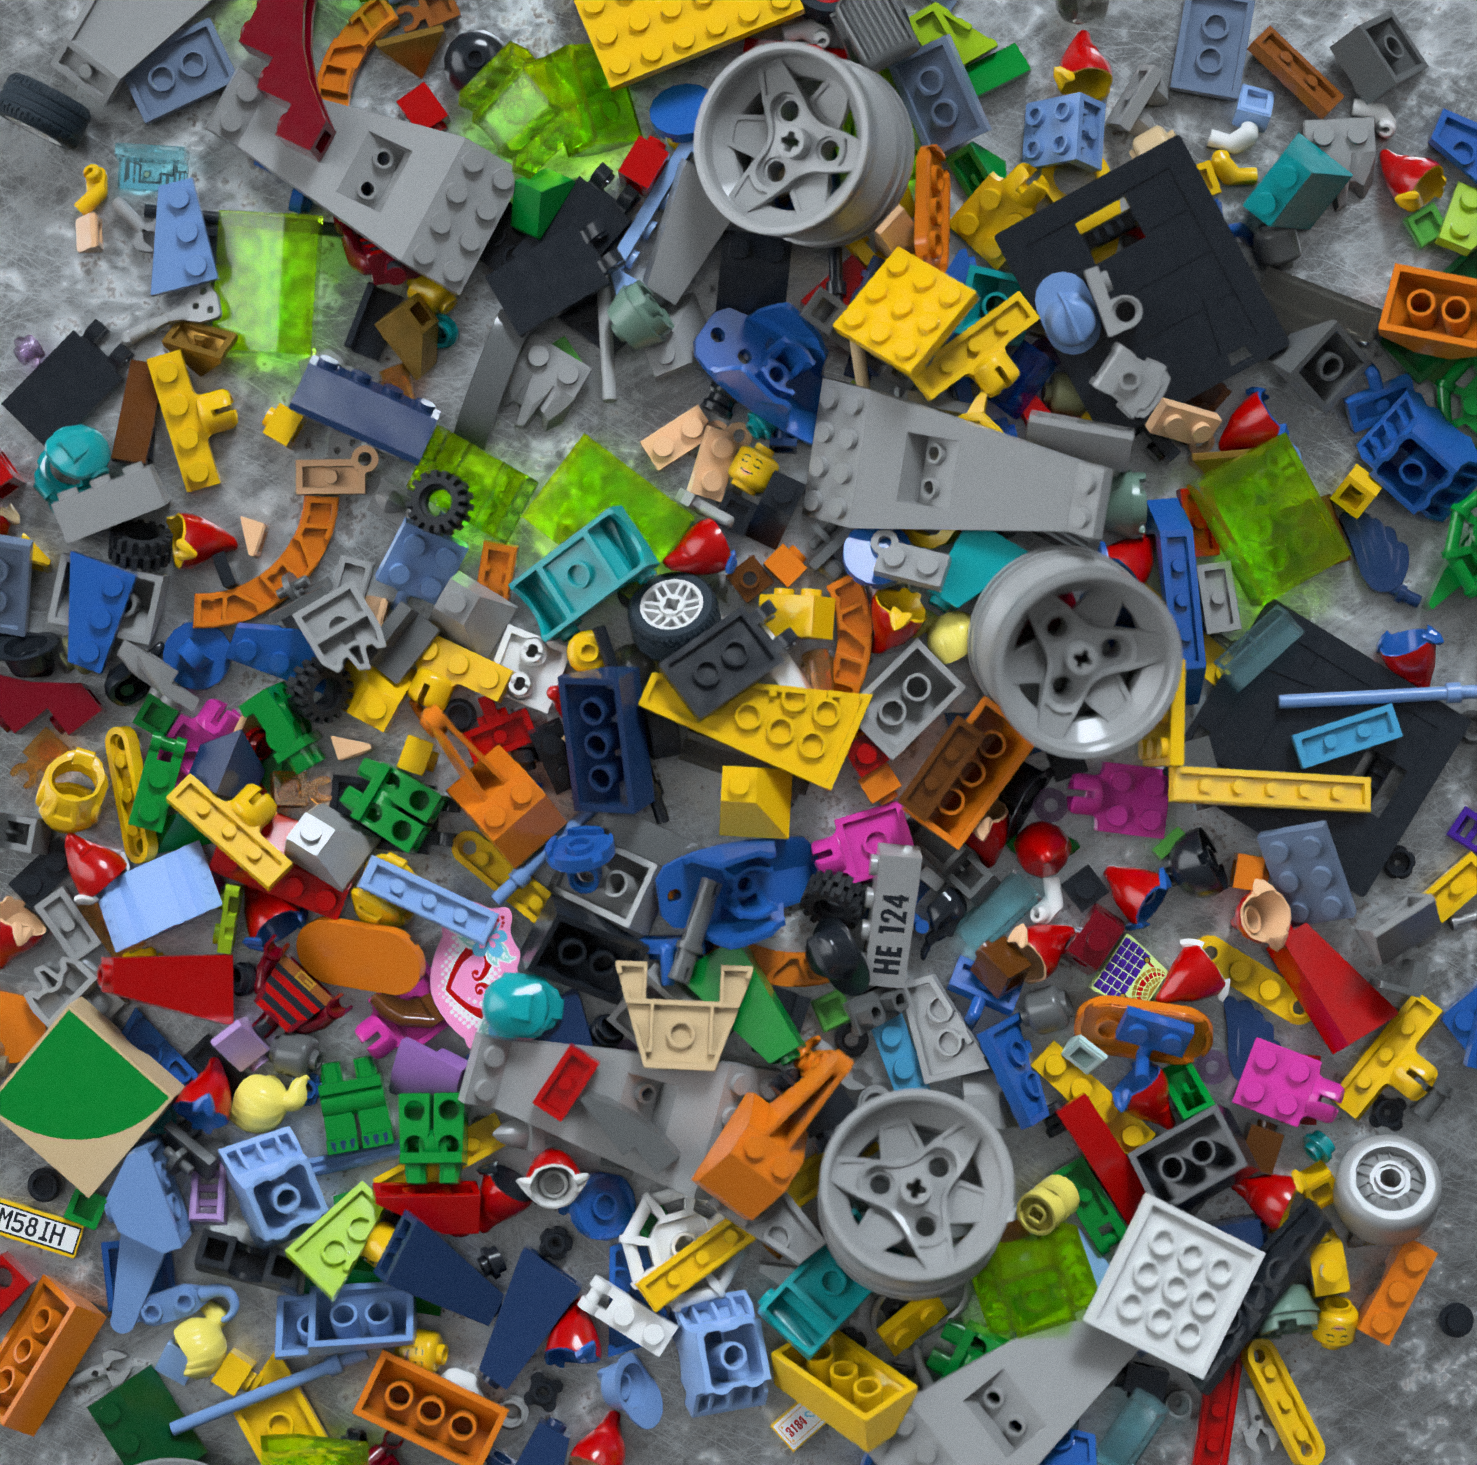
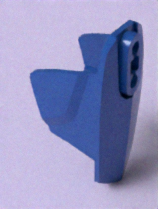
(780, 369)
(757, 886)

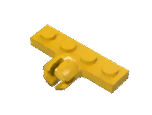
(980, 352)
(190, 418)
(448, 666)
(234, 826)
(1393, 1059)

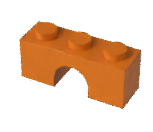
(1388, 1304)

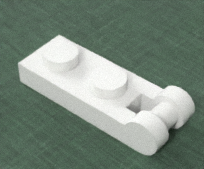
(628, 1316)

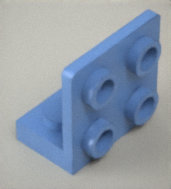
(1065, 132)

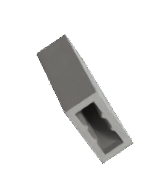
(684, 236)

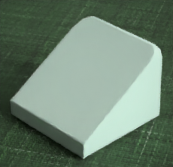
(1083, 1054)

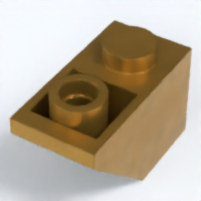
(412, 334)

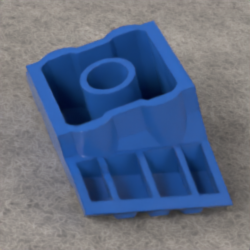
(1420, 457)

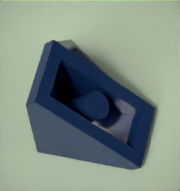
(227, 764)

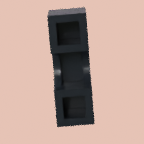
(232, 1259)

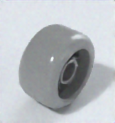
(1385, 1213)

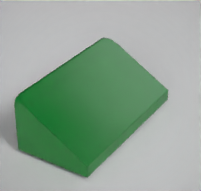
(998, 70)

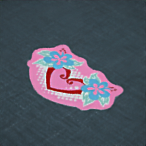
(465, 970)

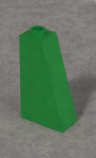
(761, 1016)

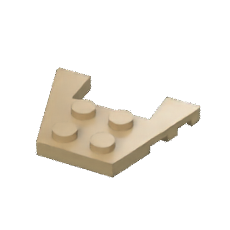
(682, 1031)

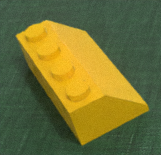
(846, 1389)

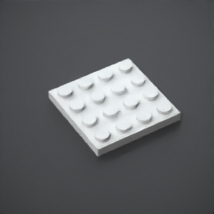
(1174, 1286)

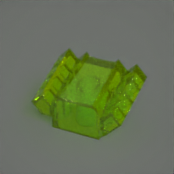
(522, 108)
(497, 488)
(1036, 1283)

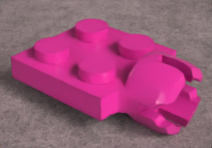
(199, 731)
(1123, 799)
(858, 838)
(392, 1033)
(1286, 1085)

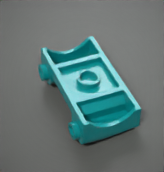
(585, 573)
(814, 1301)

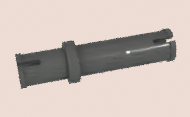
(690, 944)

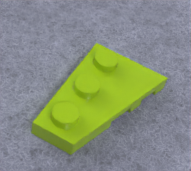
(336, 1240)

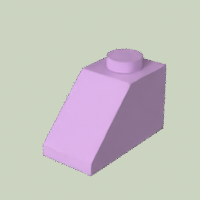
(242, 1045)

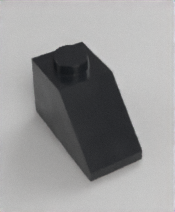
(775, 510)

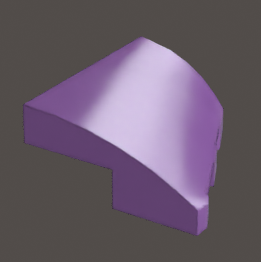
(426, 1070)

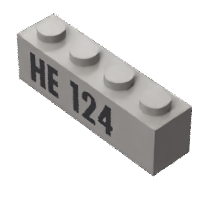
(891, 912)

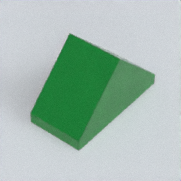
(538, 201)
(1187, 1091)

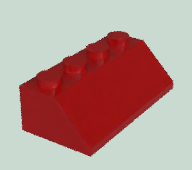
(298, 884)

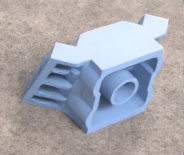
(158, 896)
(274, 1186)
(721, 1355)

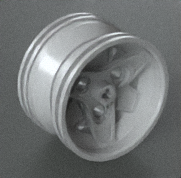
(734, 130)
(1120, 709)
(940, 1200)

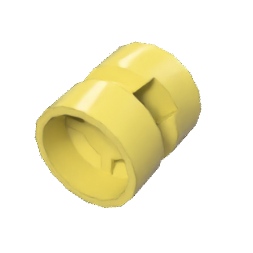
(1047, 1205)

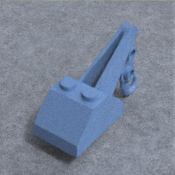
(152, 1222)

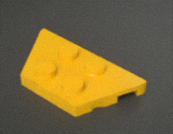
(280, 1414)

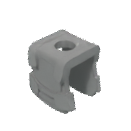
(1131, 381)

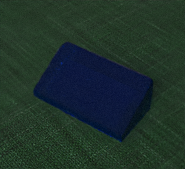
(1034, 371)

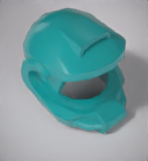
(75, 452)
(521, 1005)

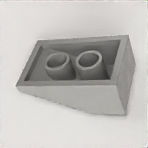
(907, 698)
(624, 892)
(1400, 928)

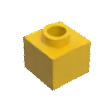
(283, 425)
(1356, 491)
(418, 756)
(235, 1372)

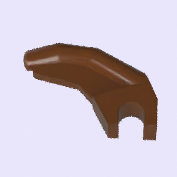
(411, 1013)

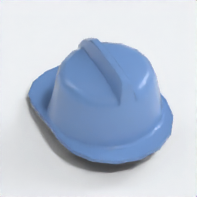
(1068, 313)
(632, 1390)

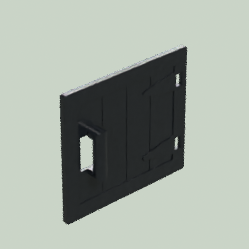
(1185, 273)
(1255, 735)

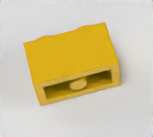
(807, 614)

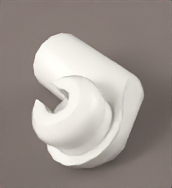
(808, 30)
(1383, 119)
(1236, 141)
(1050, 904)
(464, 1379)

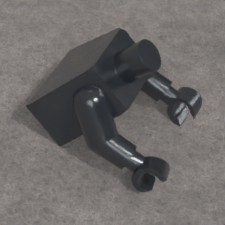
(830, 1115)

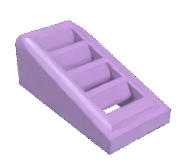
(218, 1218)

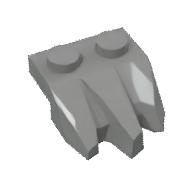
(1351, 145)
(544, 383)
(341, 628)
(157, 675)
(65, 987)

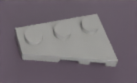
(940, 1033)
(780, 1227)

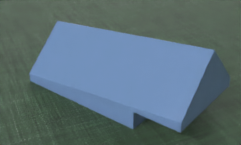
(358, 1319)

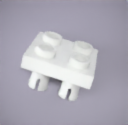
(535, 665)

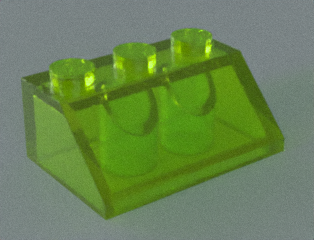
(607, 116)

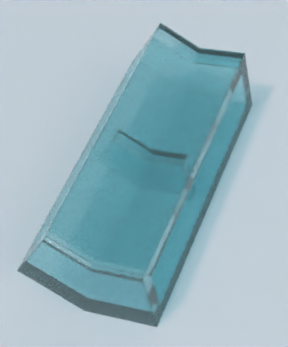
(1258, 647)
(998, 912)
(1132, 1429)

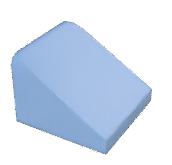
(1254, 106)
(173, 1363)

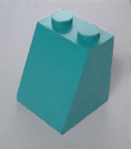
(1298, 186)
(975, 561)

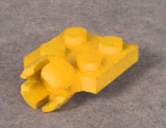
(997, 206)

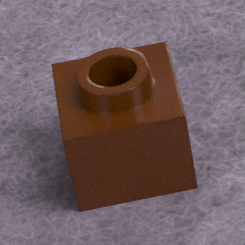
(750, 592)

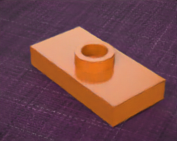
(498, 567)

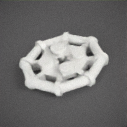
(665, 1236)

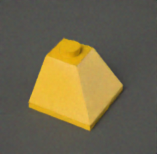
(376, 696)
(755, 802)

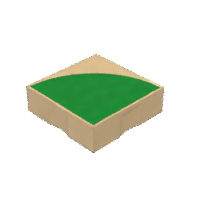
(85, 1096)

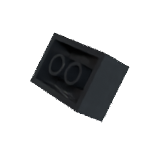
(1195, 1159)

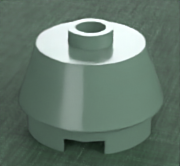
(639, 317)
(1127, 504)
(1292, 1313)

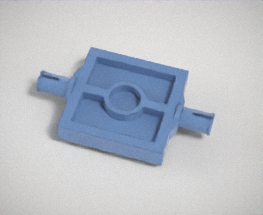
(420, 563)

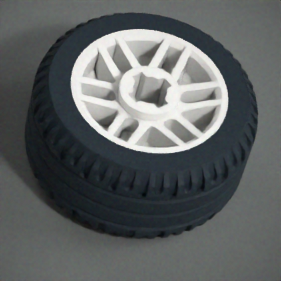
(43, 111)
(671, 613)

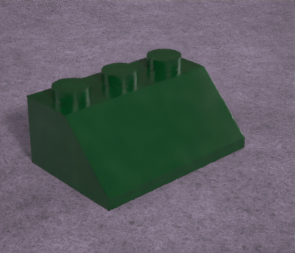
(138, 1419)

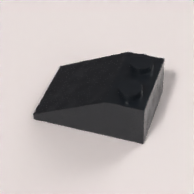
(752, 271)
(579, 949)

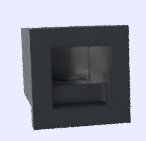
(1144, 1376)

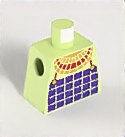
(1129, 972)

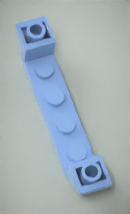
(644, 223)

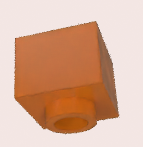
(786, 565)
(880, 785)
(1246, 869)

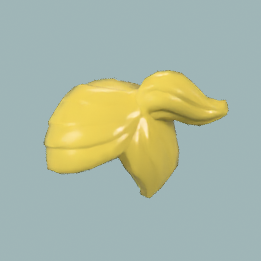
(946, 635)
(264, 1101)
(203, 1341)

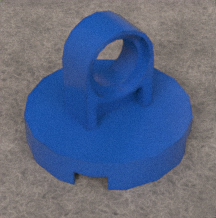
(198, 656)
(581, 851)

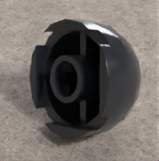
(468, 55)
(1195, 865)

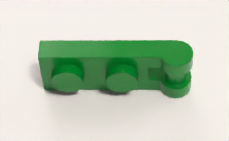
(157, 783)
(1094, 1205)

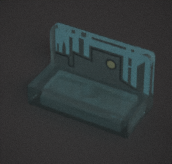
(149, 166)

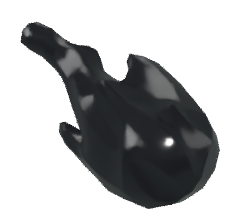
(123, 686)
(944, 917)

